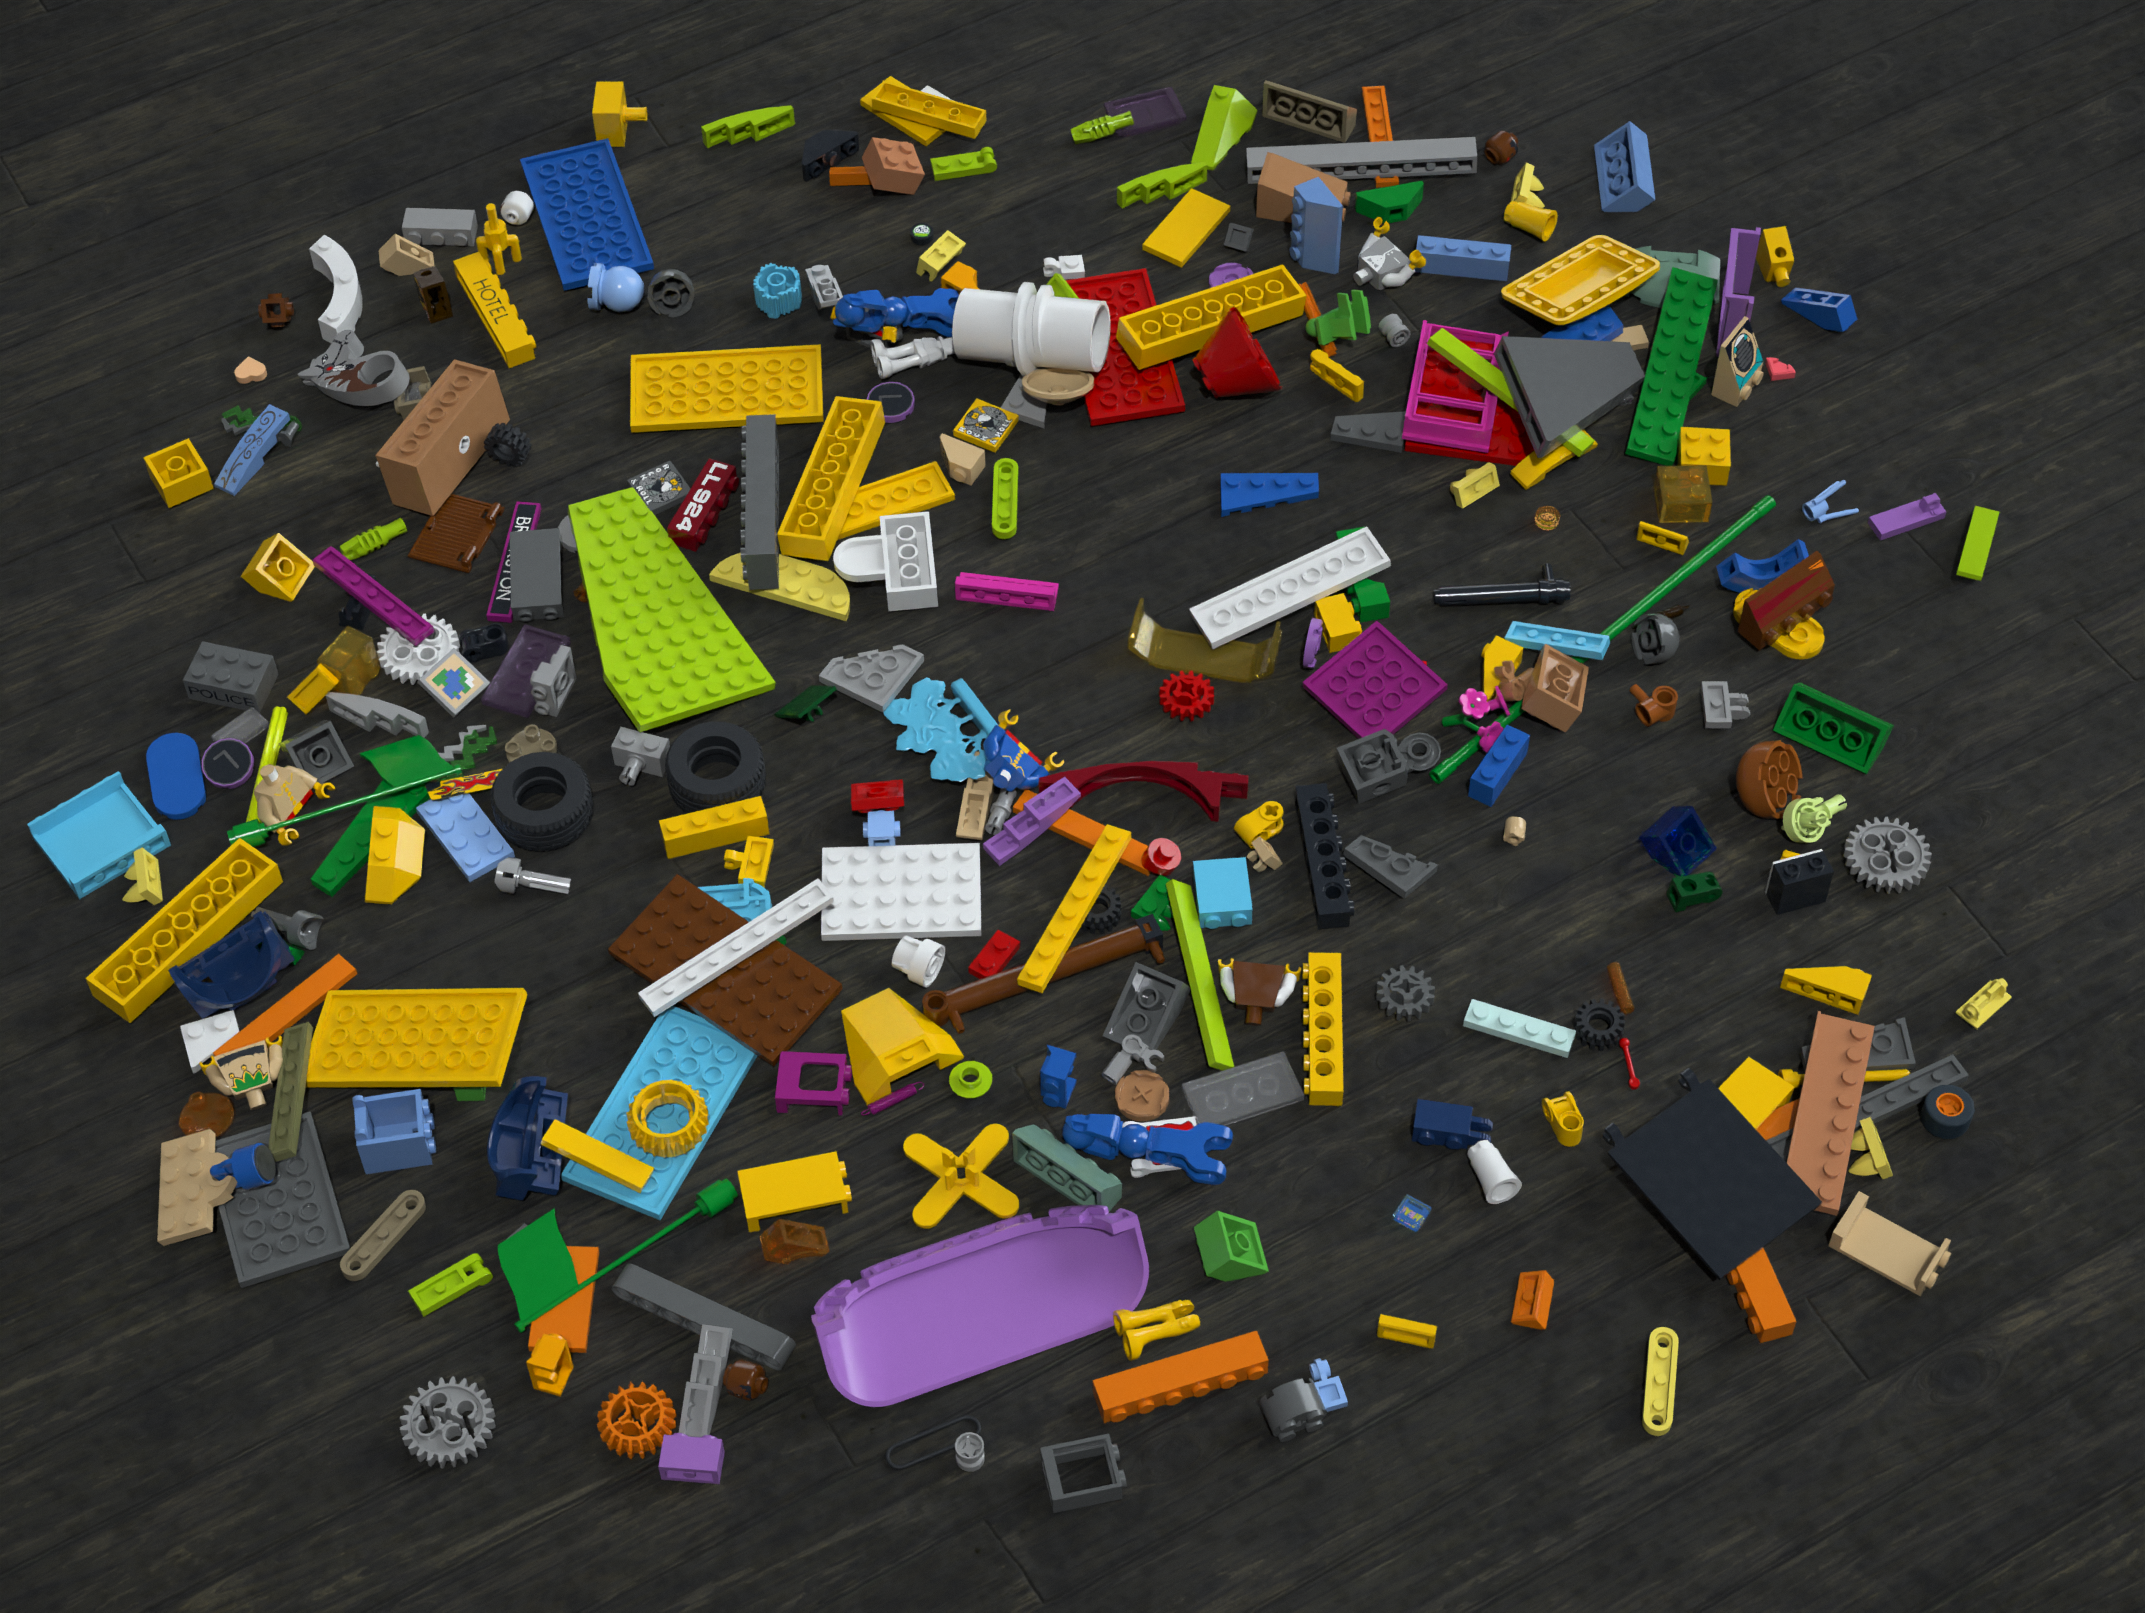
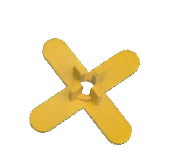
(949, 1188)

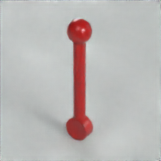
(1633, 1082)

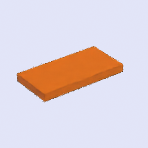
(573, 1316)

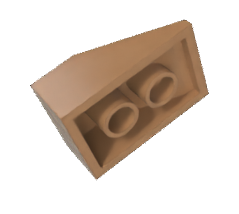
(1556, 689)

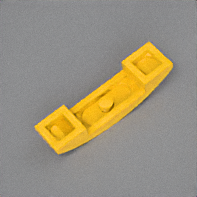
(1533, 469)

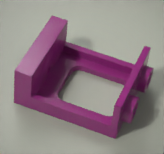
(789, 1077)

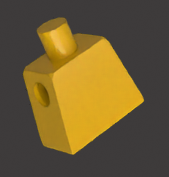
(1775, 255)

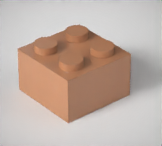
(893, 166)

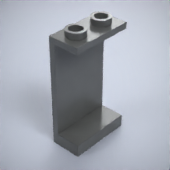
(536, 574)

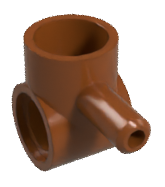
(1656, 708)

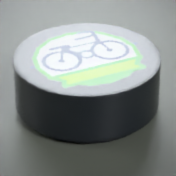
(921, 233)

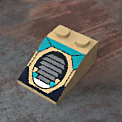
(1738, 365)

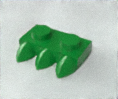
(1155, 902)

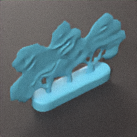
(940, 730)

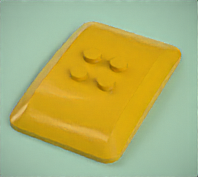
(1581, 280)

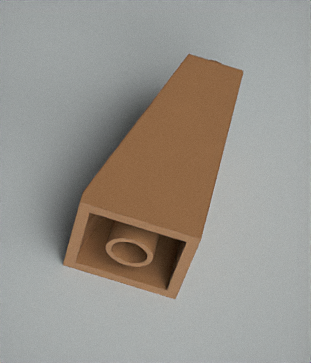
(1278, 182)

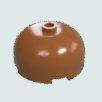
(1766, 777)

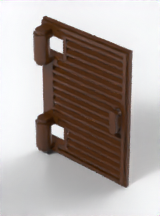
(456, 531)

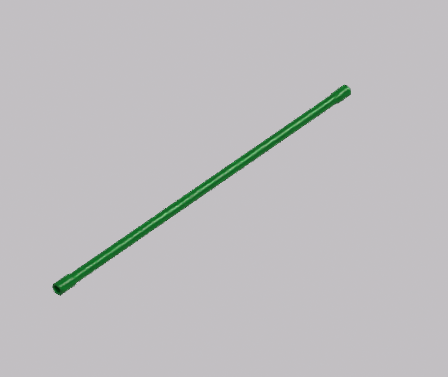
(1756, 512)

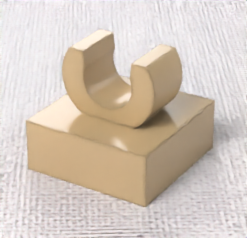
(1266, 855)

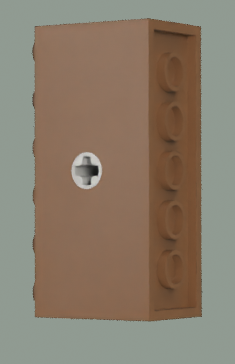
(442, 437)

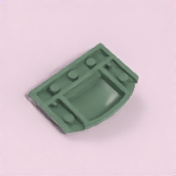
(1654, 288)

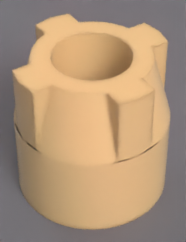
(1514, 830)

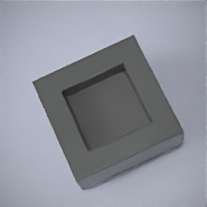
(1238, 237)

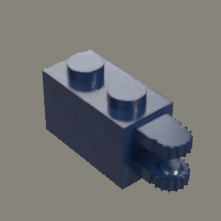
(1448, 1125)

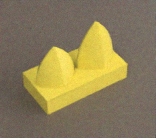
(1524, 184)
(1475, 484)
(147, 874)
(1873, 1161)

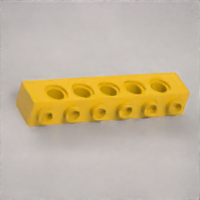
(1323, 1089)

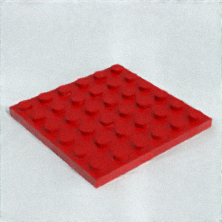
(1441, 377)

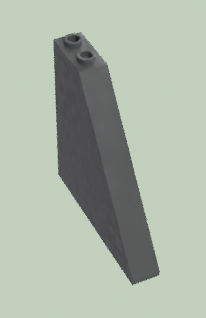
(1565, 383)

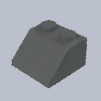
(317, 751)

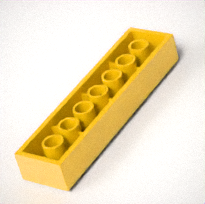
(1189, 321)
(831, 478)
(183, 929)

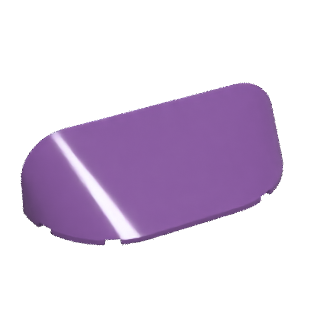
(979, 1301)

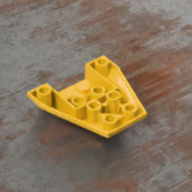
(890, 1040)

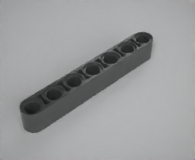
(692, 1310)

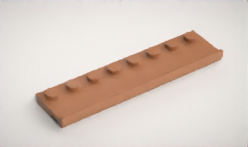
(1829, 1106)

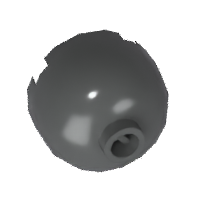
(671, 293)
(1655, 638)

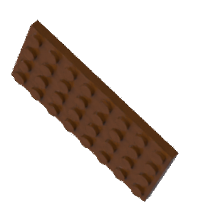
(758, 1002)

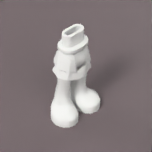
(923, 352)

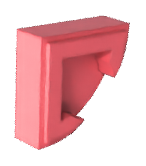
(1779, 370)

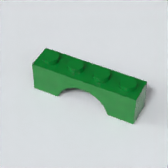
(1368, 597)

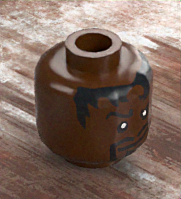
(745, 1380)

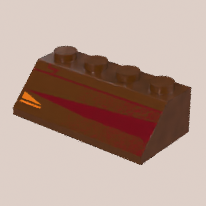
(1786, 601)

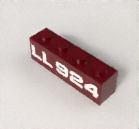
(703, 504)

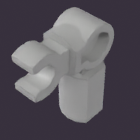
(1131, 1049)

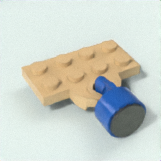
(199, 1179)

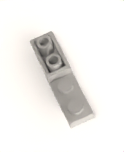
(823, 286)

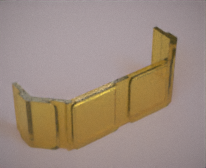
(1191, 651)

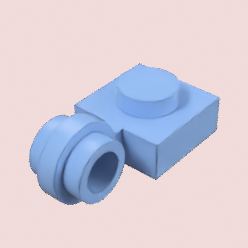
(1328, 1389)

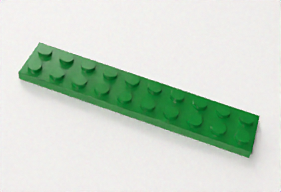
(1671, 367)

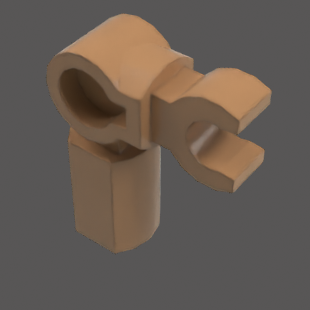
(1511, 686)

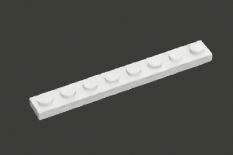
(736, 947)

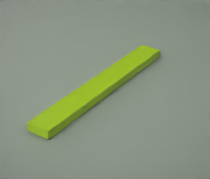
(1490, 378)
(1199, 975)

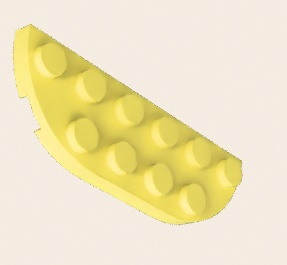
(799, 585)

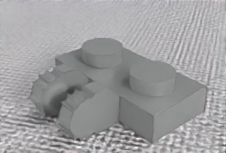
(1722, 706)

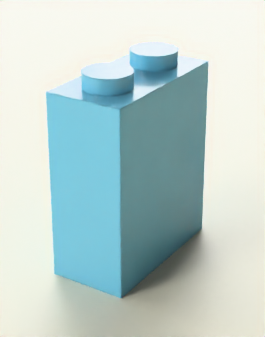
(1222, 892)

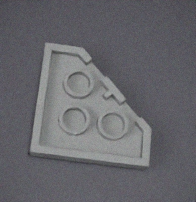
(873, 675)

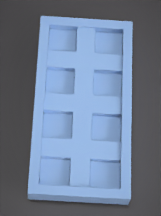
(465, 834)

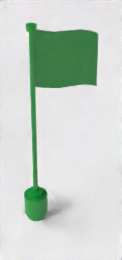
(398, 764)
(543, 1269)

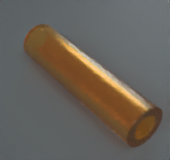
(1620, 988)

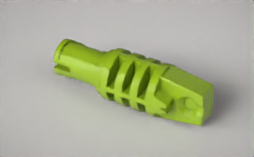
(1100, 127)
(360, 545)

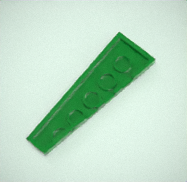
(353, 847)

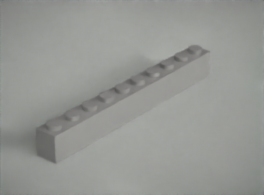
(1375, 158)

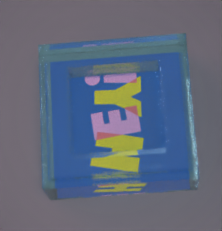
(1411, 1213)

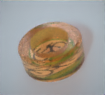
(1547, 518)

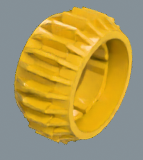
(663, 1093)

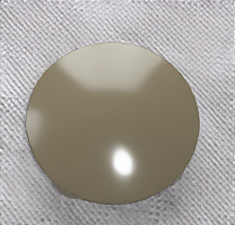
(530, 741)

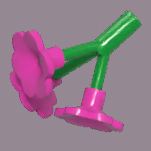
(1475, 705)

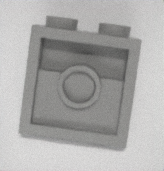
(553, 682)

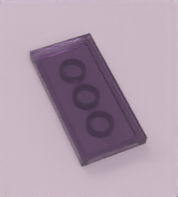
(511, 684)

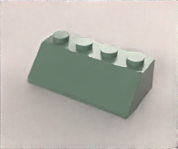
(1064, 1168)

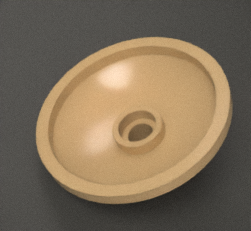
(1057, 384)

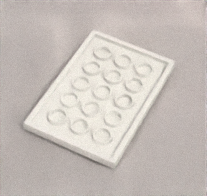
(902, 891)

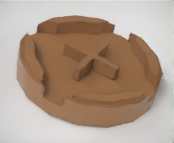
(1142, 1095)

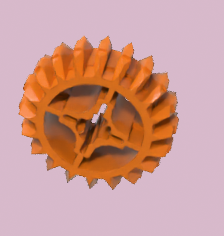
(647, 1407)

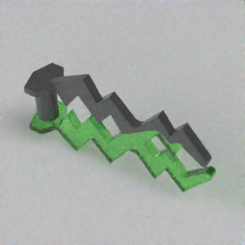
(284, 437)

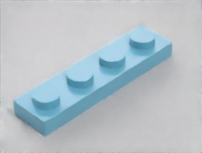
(1564, 640)

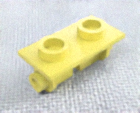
(1985, 1003)

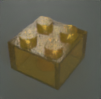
(1683, 493)
(351, 661)

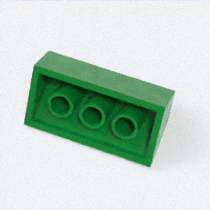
(1832, 727)

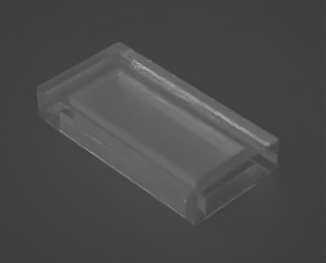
(243, 727)

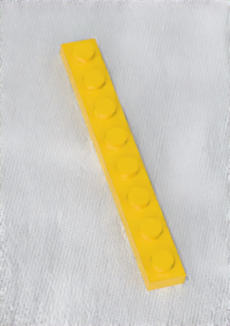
(1074, 909)

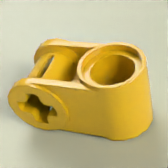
(1260, 823)
(1564, 1114)

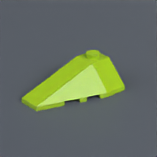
(1224, 122)

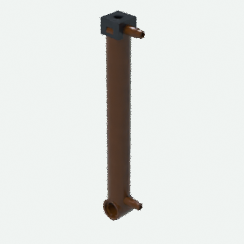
(1142, 936)

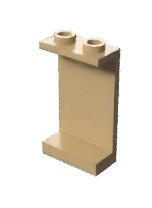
(1888, 1247)

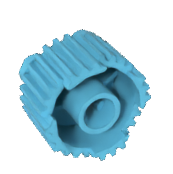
(777, 290)

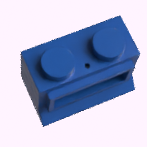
(1055, 1083)

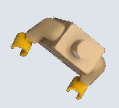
(283, 794)

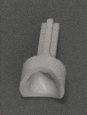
(527, 878)

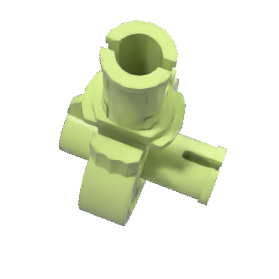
(1810, 816)

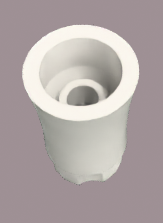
(1493, 1173)

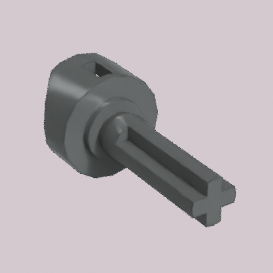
(300, 928)

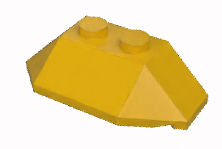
(393, 855)

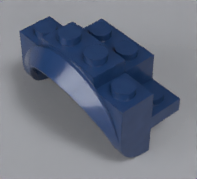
(235, 967)
(516, 1139)

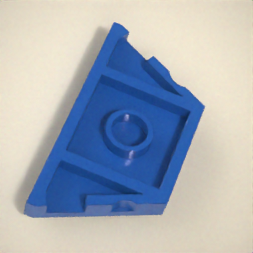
(1598, 326)

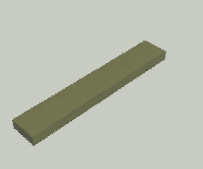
(290, 1092)

